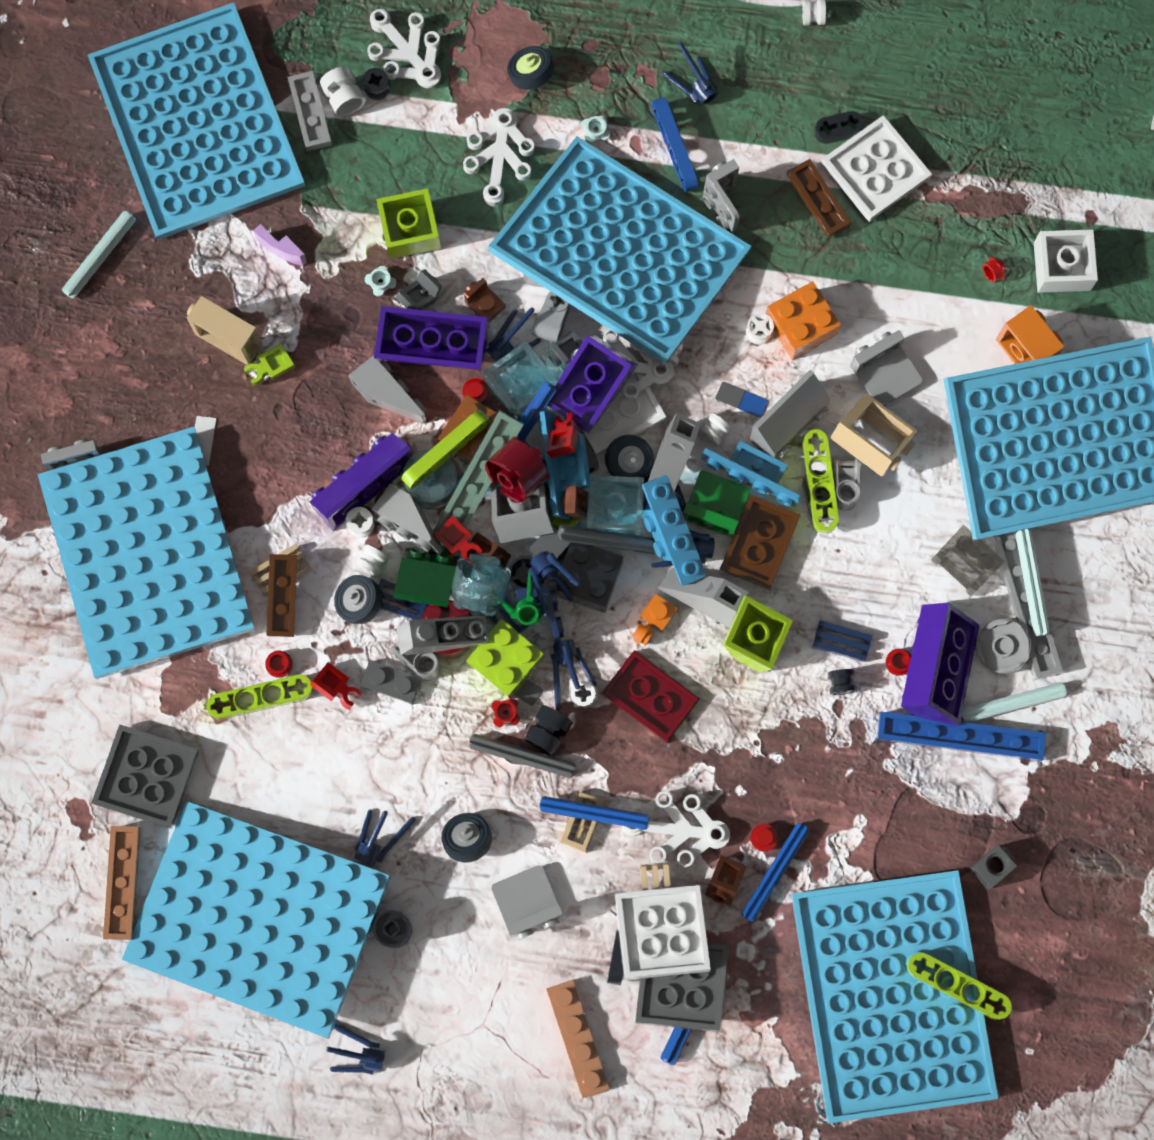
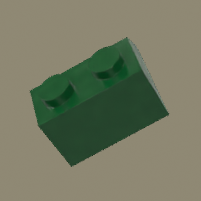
(426, 576)

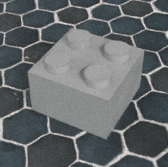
(524, 519)

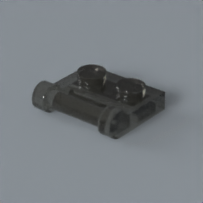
(974, 554)

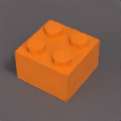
(803, 320)
(1029, 337)

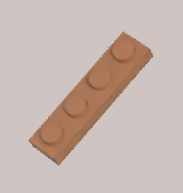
(121, 883)
(577, 1039)

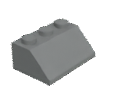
(791, 417)

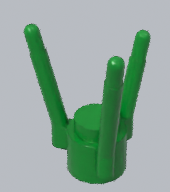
(527, 608)

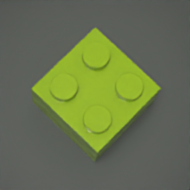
(408, 223)
(506, 659)

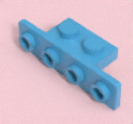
(754, 468)
(565, 469)
(670, 530)

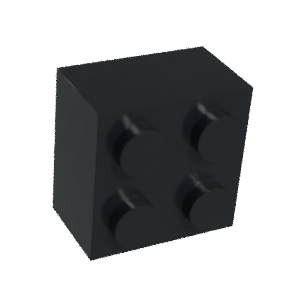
(596, 572)

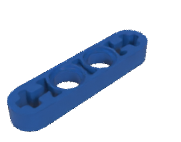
(674, 144)

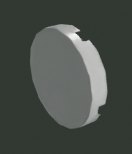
(1003, 646)

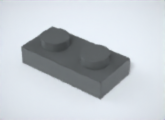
(390, 682)

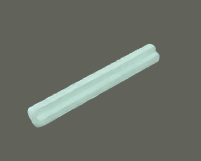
(99, 254)
(1032, 582)
(1014, 702)

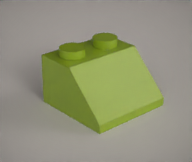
(757, 635)

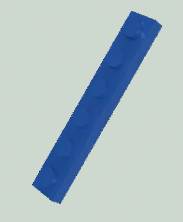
(966, 737)

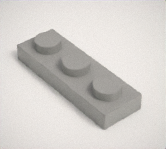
(309, 111)

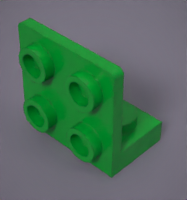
(716, 503)

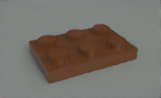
(760, 542)

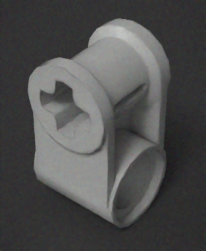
(551, 319)
(846, 478)
(415, 660)

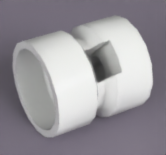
(342, 90)

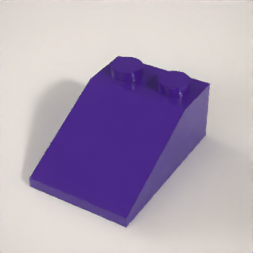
(591, 382)

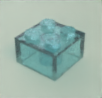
(517, 379)
(615, 504)

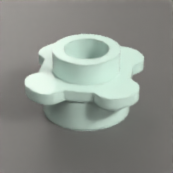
(596, 122)
(380, 273)

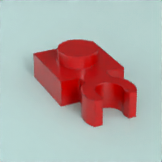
(564, 438)
(455, 536)
(332, 683)

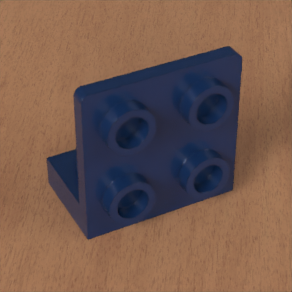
(552, 606)

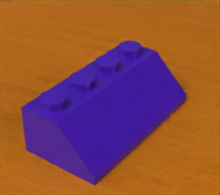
(431, 338)
(361, 481)
(940, 664)

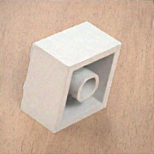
(1065, 261)

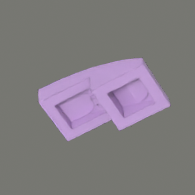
(283, 249)

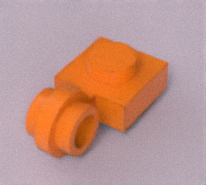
(656, 614)

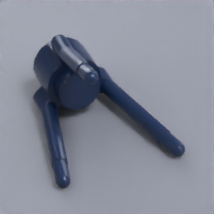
(704, 88)
(500, 345)
(704, 544)
(545, 566)
(566, 655)
(367, 849)
(370, 1058)

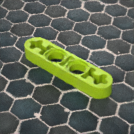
(445, 449)
(820, 481)
(260, 700)
(957, 989)

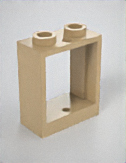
(224, 330)
(884, 422)

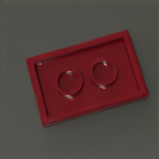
(650, 696)

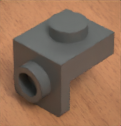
(421, 292)
(561, 351)

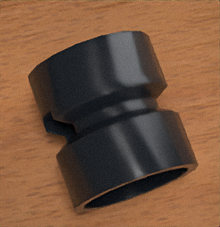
(519, 573)
(548, 730)
(392, 929)

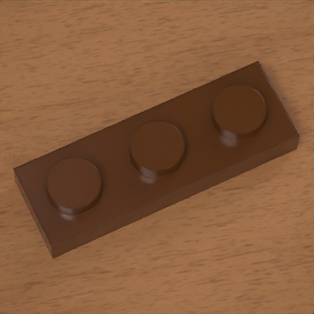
(818, 198)
(281, 595)

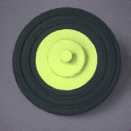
(530, 67)

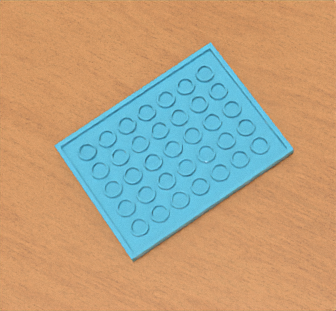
(196, 121)
(620, 249)
(1055, 436)
(145, 552)
(257, 919)
(876, 1029)

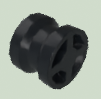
(374, 89)
(842, 682)

